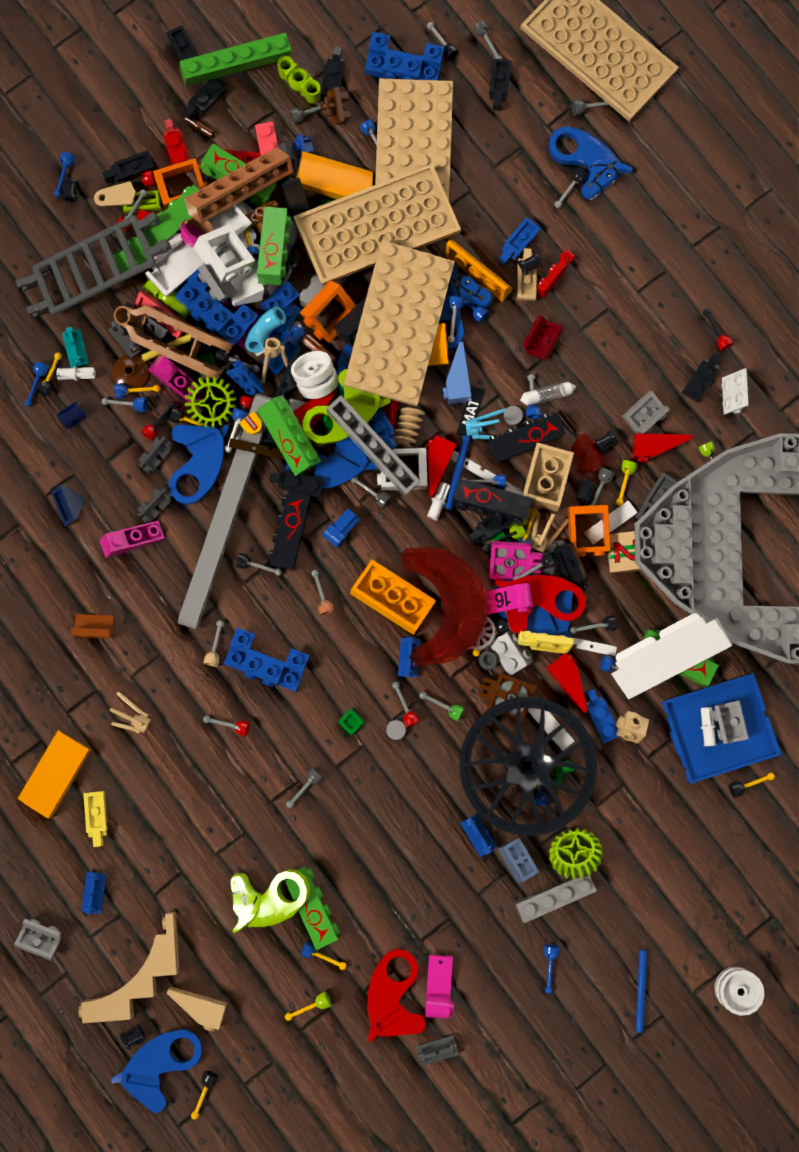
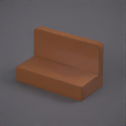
(93, 626)

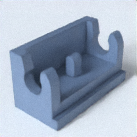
(518, 860)

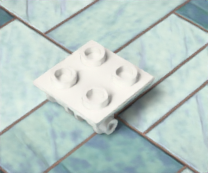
(735, 392)

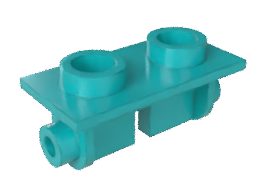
(75, 347)

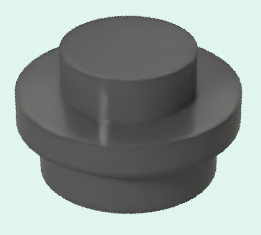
(488, 660)

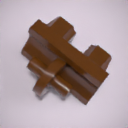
(334, 107)

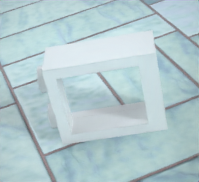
(224, 234)
(421, 452)

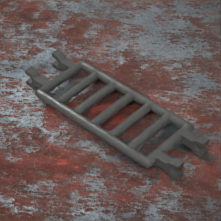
(48, 304)

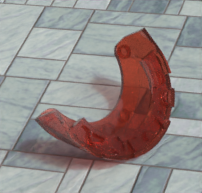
(462, 600)

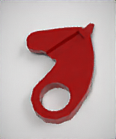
(543, 593)
(384, 1010)

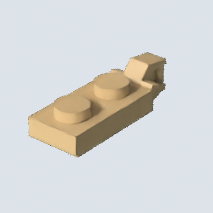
(526, 284)

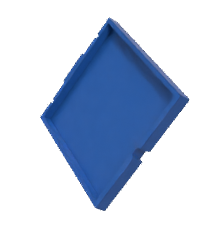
(688, 739)

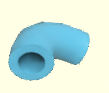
(263, 328)

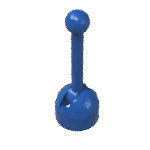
(66, 160)
(479, 312)
(40, 370)
(541, 797)
(551, 952)

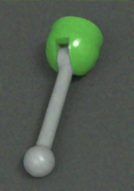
(454, 711)

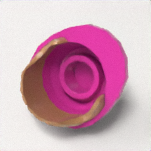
(193, 229)

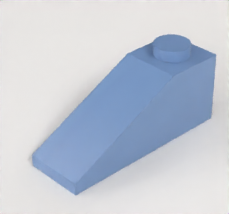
(457, 382)

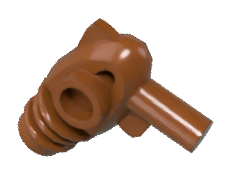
(256, 216)

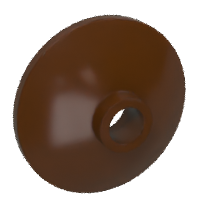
(139, 374)

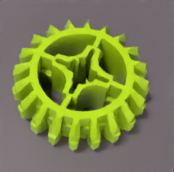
(212, 418)
(585, 858)

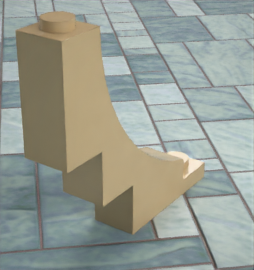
(161, 962)

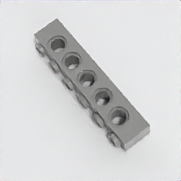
(372, 445)

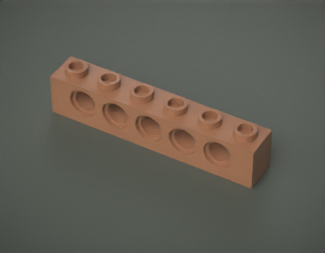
(238, 185)

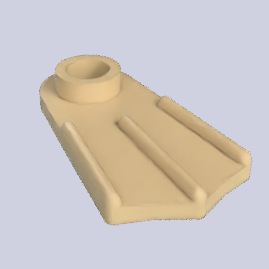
(116, 195)

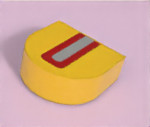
(251, 424)

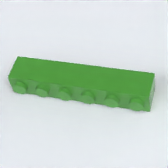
(234, 59)
(169, 226)

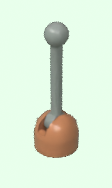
(325, 606)

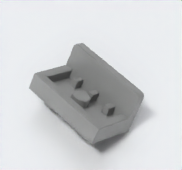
(218, 291)
(645, 413)
(510, 653)
(731, 722)
(38, 939)

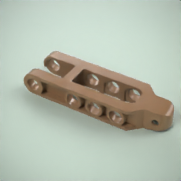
(134, 321)

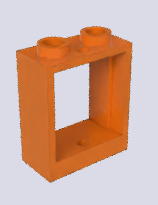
(173, 170)
(316, 305)
(586, 510)

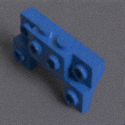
(401, 65)
(214, 314)
(265, 667)

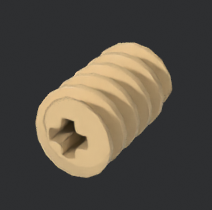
(406, 427)

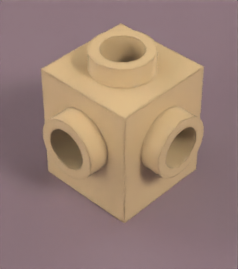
(632, 726)

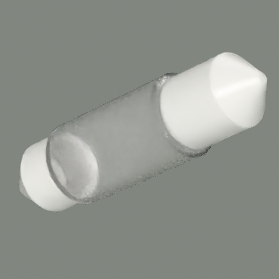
(547, 393)

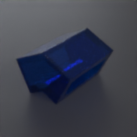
(71, 415)

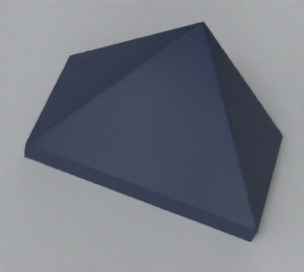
(68, 503)

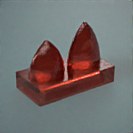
(593, 459)

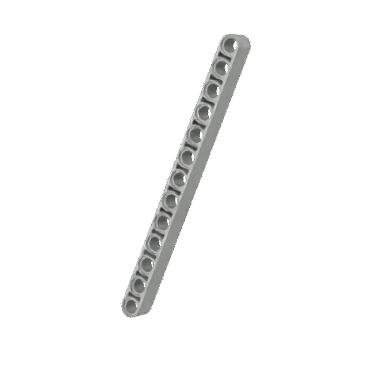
(221, 526)

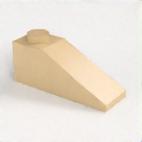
(202, 1009)

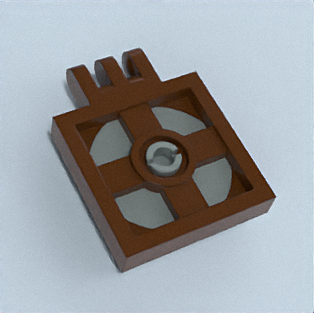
(506, 689)

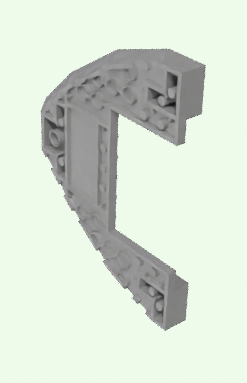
(694, 543)

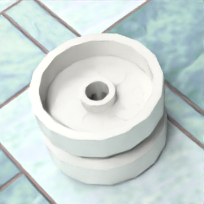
(314, 374)
(746, 1000)

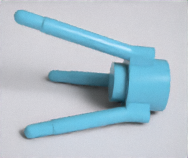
(475, 425)

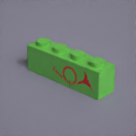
(220, 163)
(272, 246)
(288, 435)
(700, 673)
(314, 912)

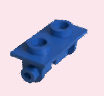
(302, 144)
(281, 297)
(246, 381)
(406, 647)
(478, 835)
(93, 892)

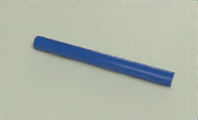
(457, 472)
(641, 991)

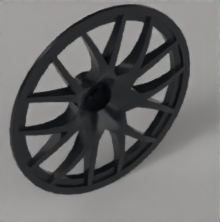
(539, 766)

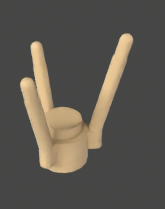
(272, 350)
(540, 542)
(139, 722)

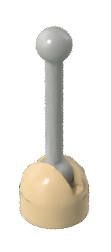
(212, 657)

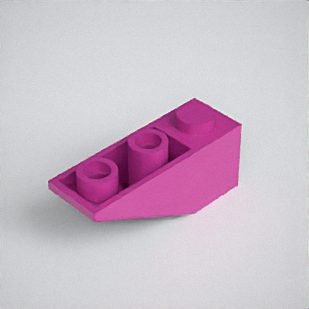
(174, 378)
(130, 539)

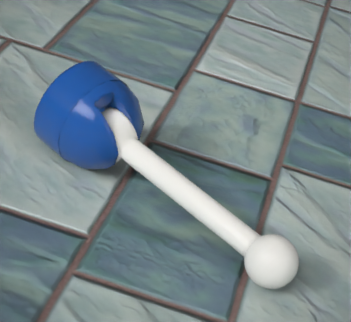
(238, 415)

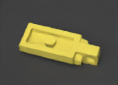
(545, 642)
(95, 816)

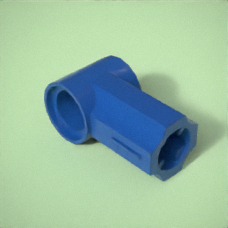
(338, 531)

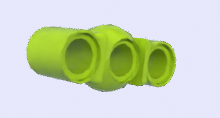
(294, 73)
(168, 301)

